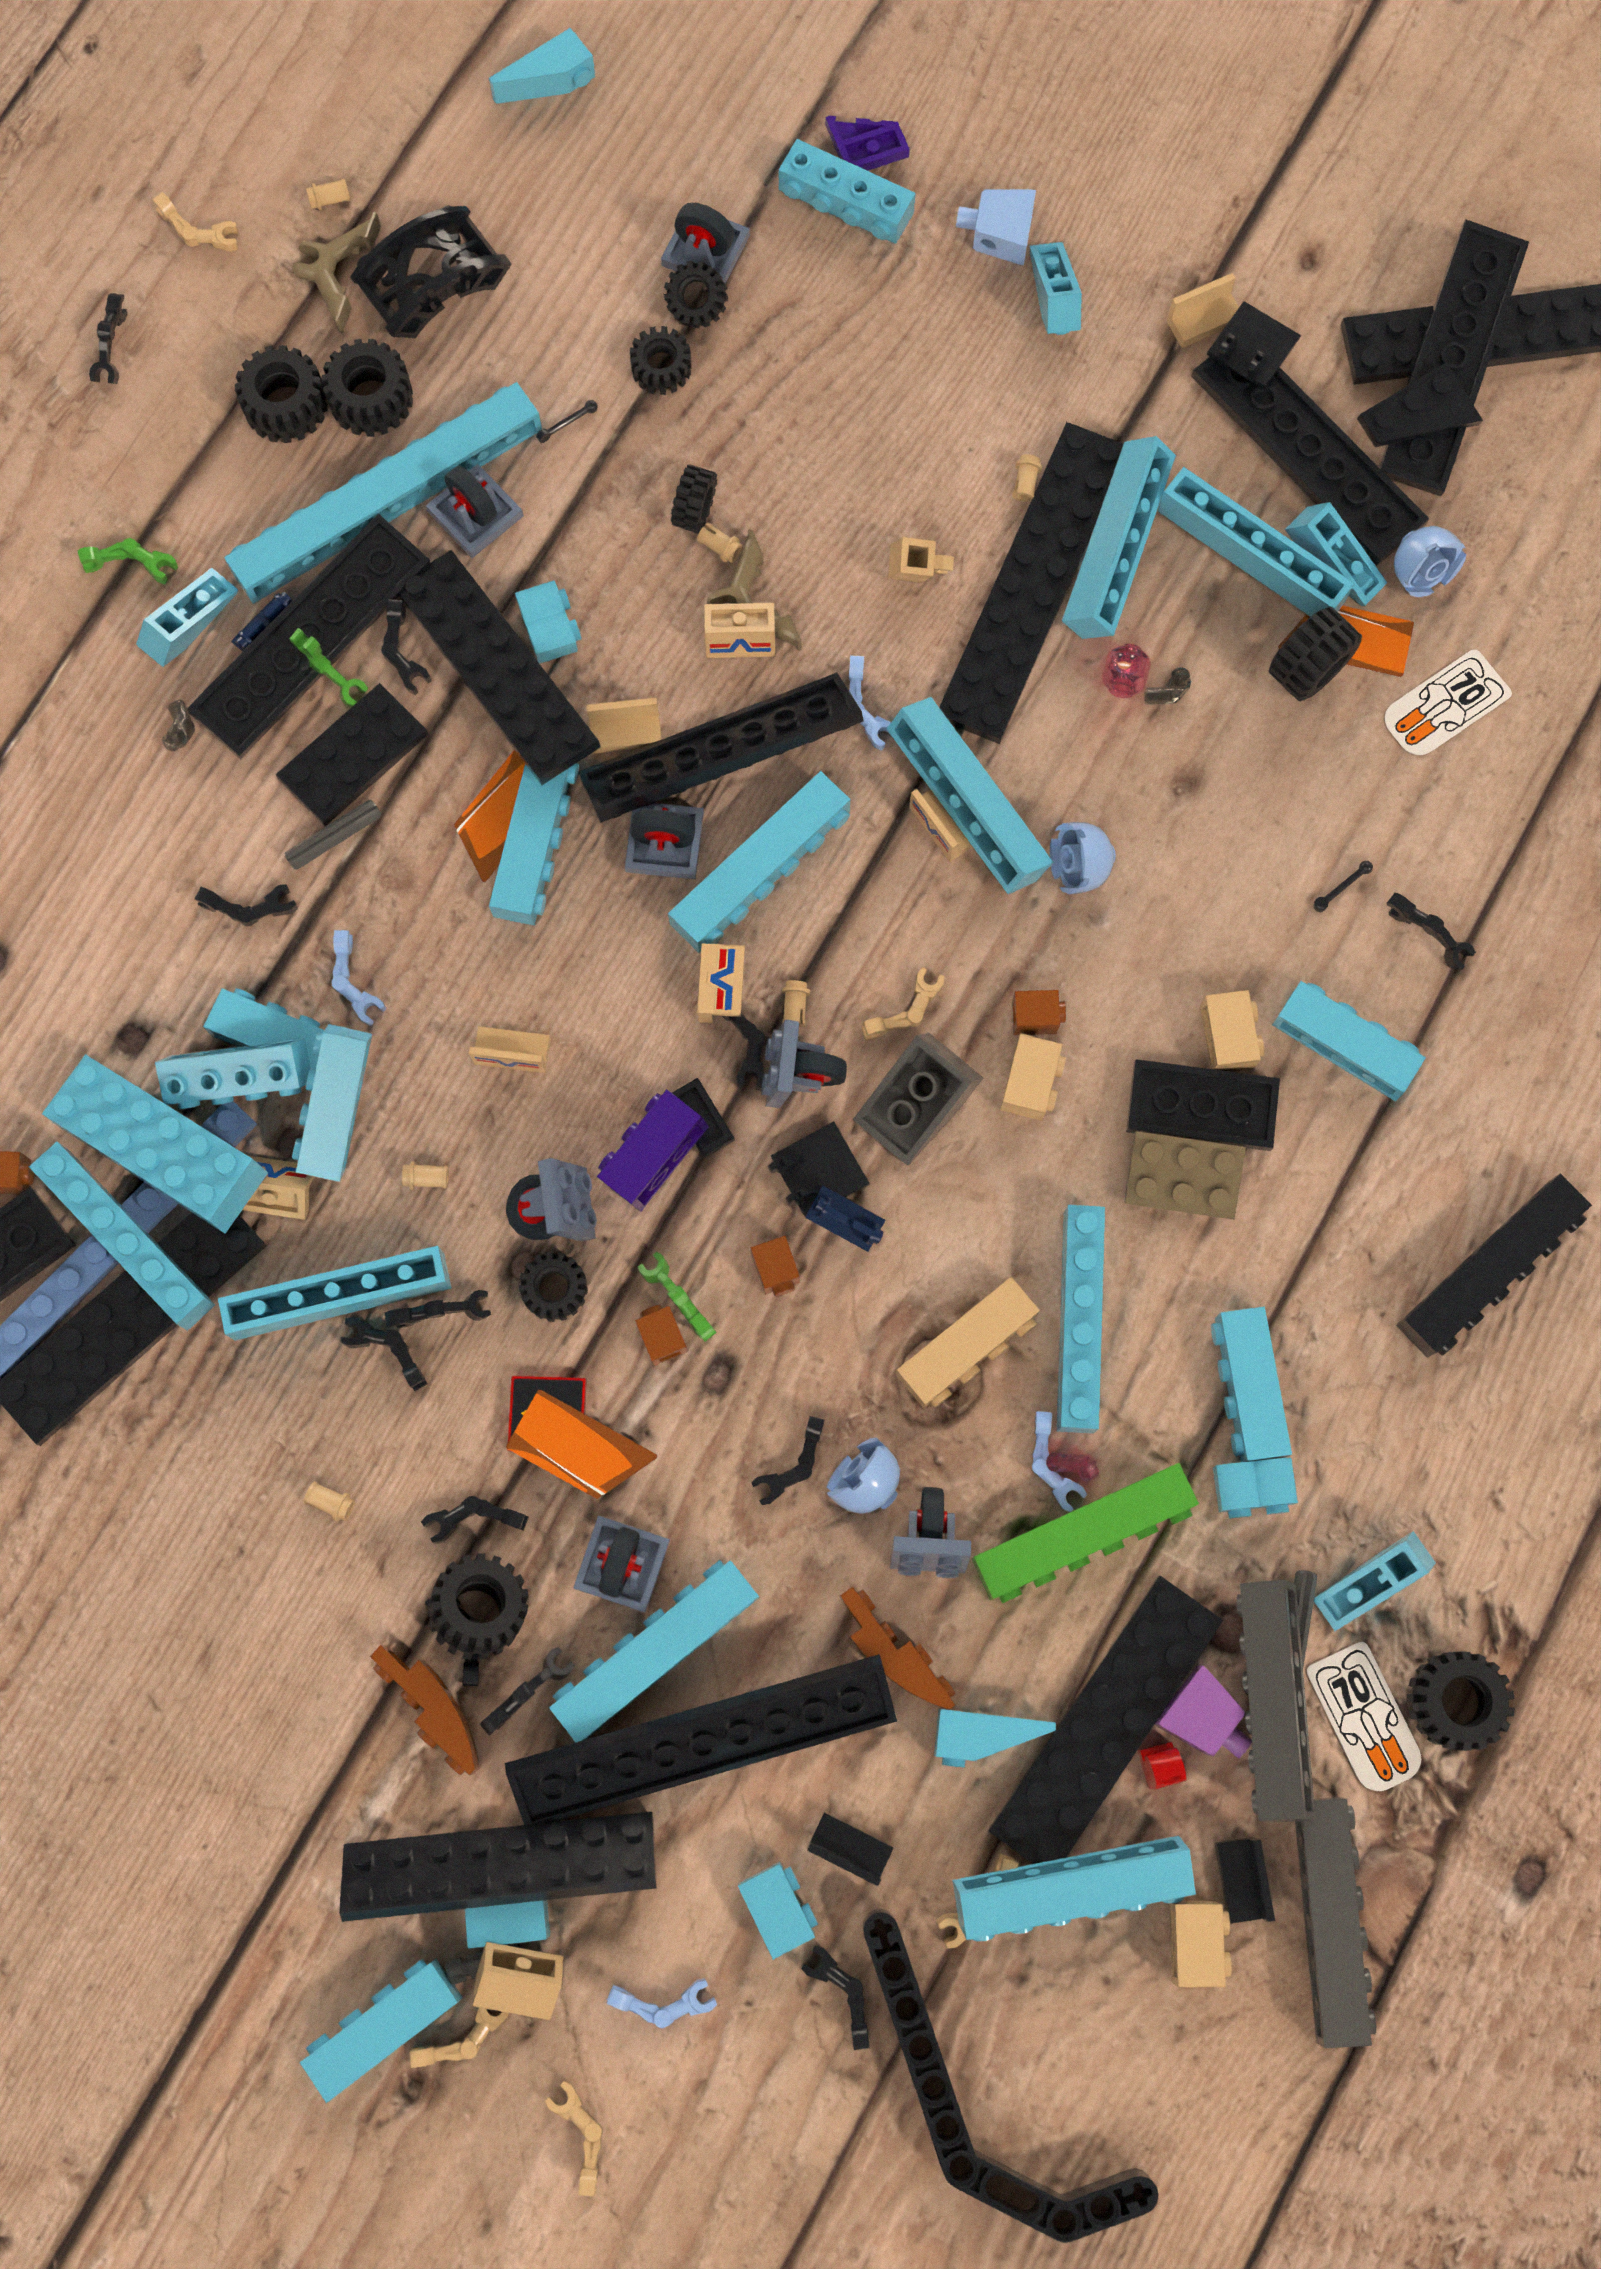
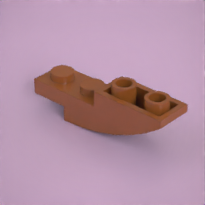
(904, 1666)
(442, 1718)

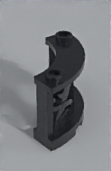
(437, 231)

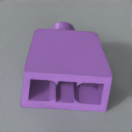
(1205, 1716)

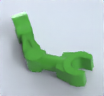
(94, 559)
(321, 664)
(678, 1296)

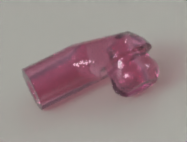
(1073, 1463)

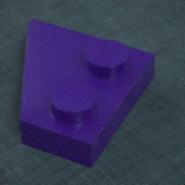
(867, 142)

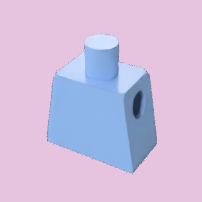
(1000, 223)

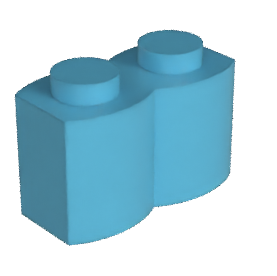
(547, 621)
(1255, 1486)

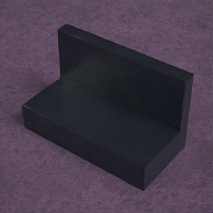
(850, 1848)
(1244, 1880)

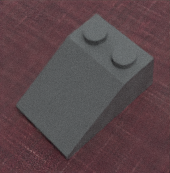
(917, 1097)

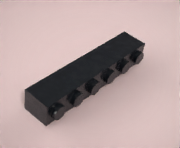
(1494, 1266)

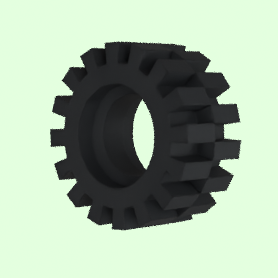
(716, 294)
(660, 343)
(693, 498)
(546, 1265)

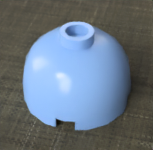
(1428, 558)
(1081, 857)
(866, 1480)

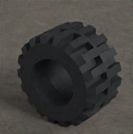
(361, 364)
(278, 370)
(1315, 653)
(484, 1577)
(1491, 1694)

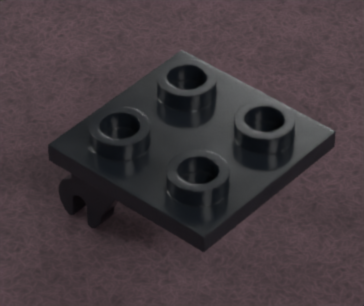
(1253, 345)
(818, 1161)

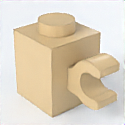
(916, 560)

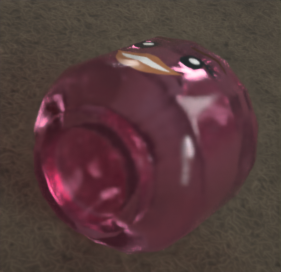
(1126, 670)

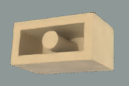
(1231, 1031)
(1032, 1077)
(1199, 1944)
(518, 1981)

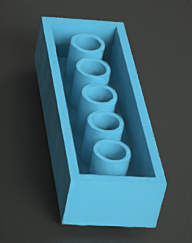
(155, 1143)

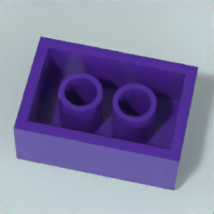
(652, 1149)

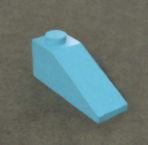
(546, 71)
(1056, 288)
(1330, 540)
(184, 617)
(1375, 1581)
(976, 1735)

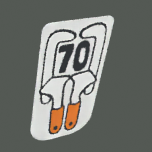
(1446, 704)
(1365, 1717)

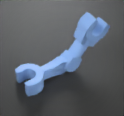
(872, 725)
(360, 1001)
(1053, 1479)
(665, 2015)

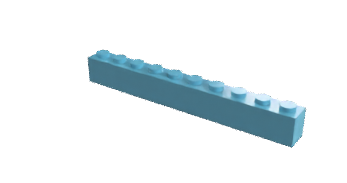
(387, 489)

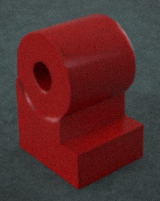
(1162, 1765)

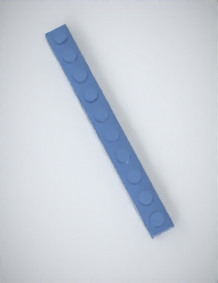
(92, 1261)

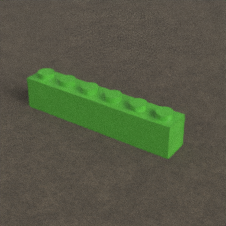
(1084, 1532)

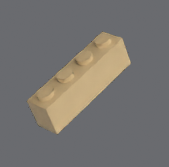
(967, 1343)

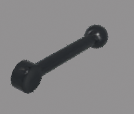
(545, 434)
(1321, 903)

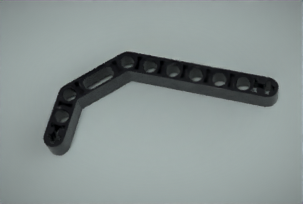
(959, 2143)

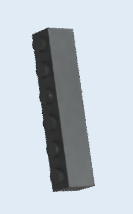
(1276, 1702)
(1334, 1927)

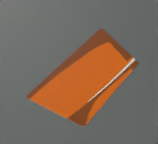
(1383, 640)
(488, 817)
(576, 1446)

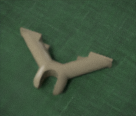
(328, 256)
(740, 585)

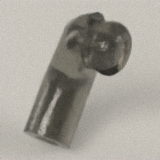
(1172, 691)
(181, 729)

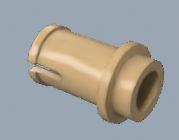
(327, 194)
(1028, 469)
(722, 544)
(795, 1001)
(425, 1176)
(329, 1501)

